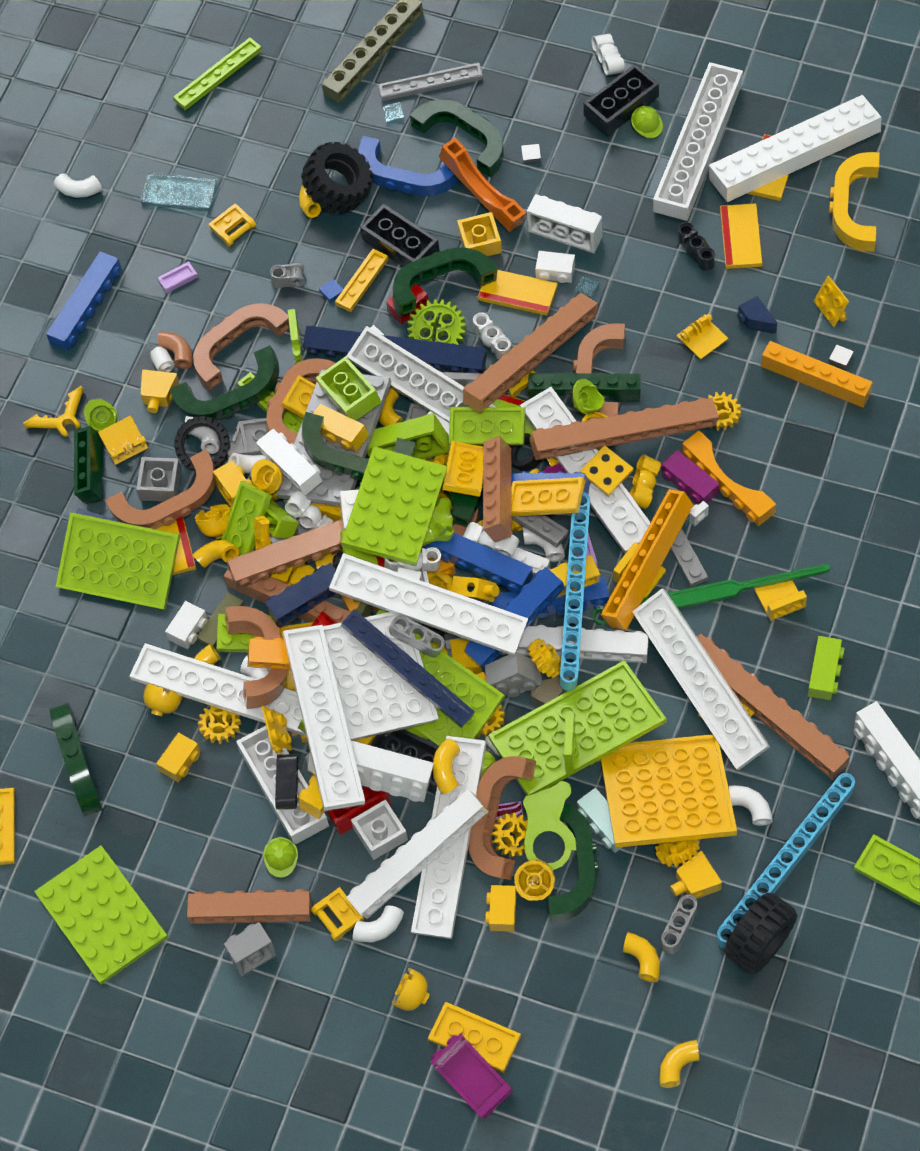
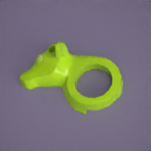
(441, 522)
(543, 815)

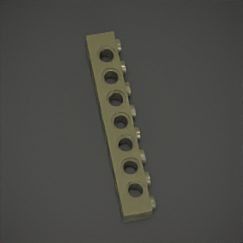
(371, 49)

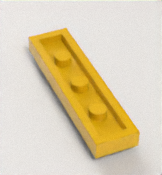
(361, 280)

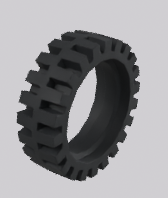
(198, 422)

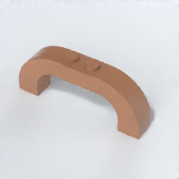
(228, 330)
(599, 339)
(307, 369)
(173, 508)
(255, 622)
(489, 794)

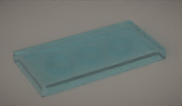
(179, 192)

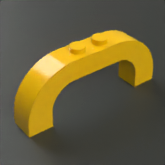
(849, 232)

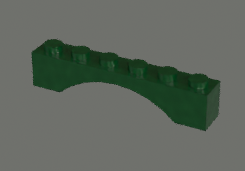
(618, 386)

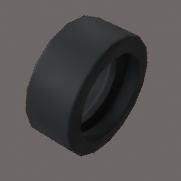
(529, 463)

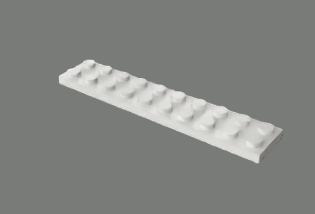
(619, 510)
(428, 604)
(701, 679)
(208, 685)
(323, 718)
(443, 877)

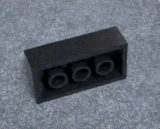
(620, 98)
(398, 236)
(408, 744)

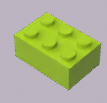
(348, 389)

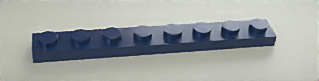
(407, 668)

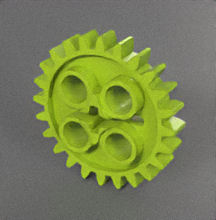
(453, 330)

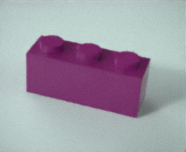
(690, 478)

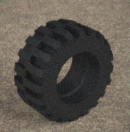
(345, 161)
(760, 933)

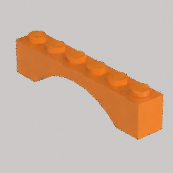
(504, 209)

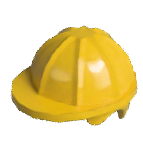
(266, 476)

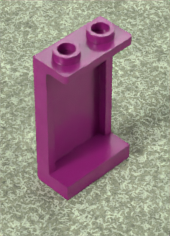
(471, 1076)

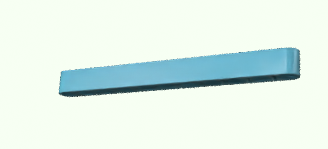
(573, 598)
(790, 851)

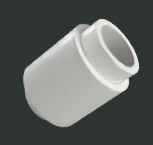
(162, 359)

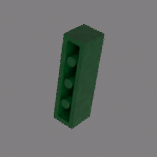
(87, 465)

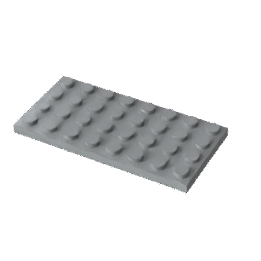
(329, 490)

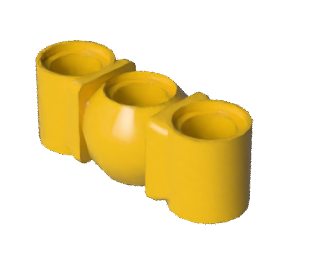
(644, 480)

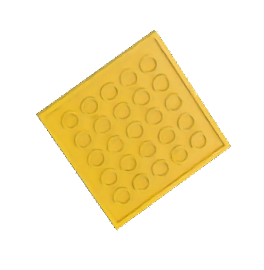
(668, 791)

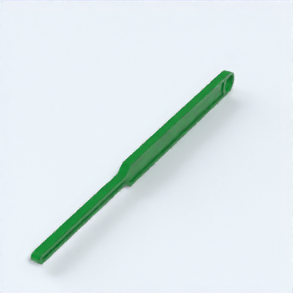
(728, 589)

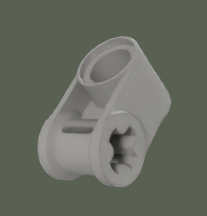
(287, 275)

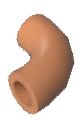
(178, 346)

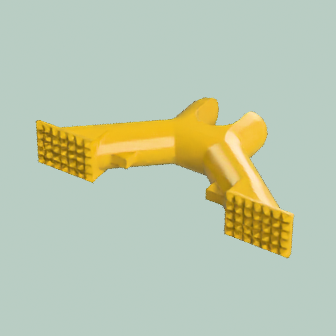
(60, 422)

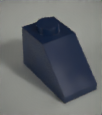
(756, 316)

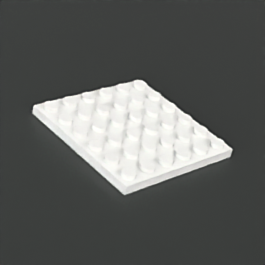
(371, 692)

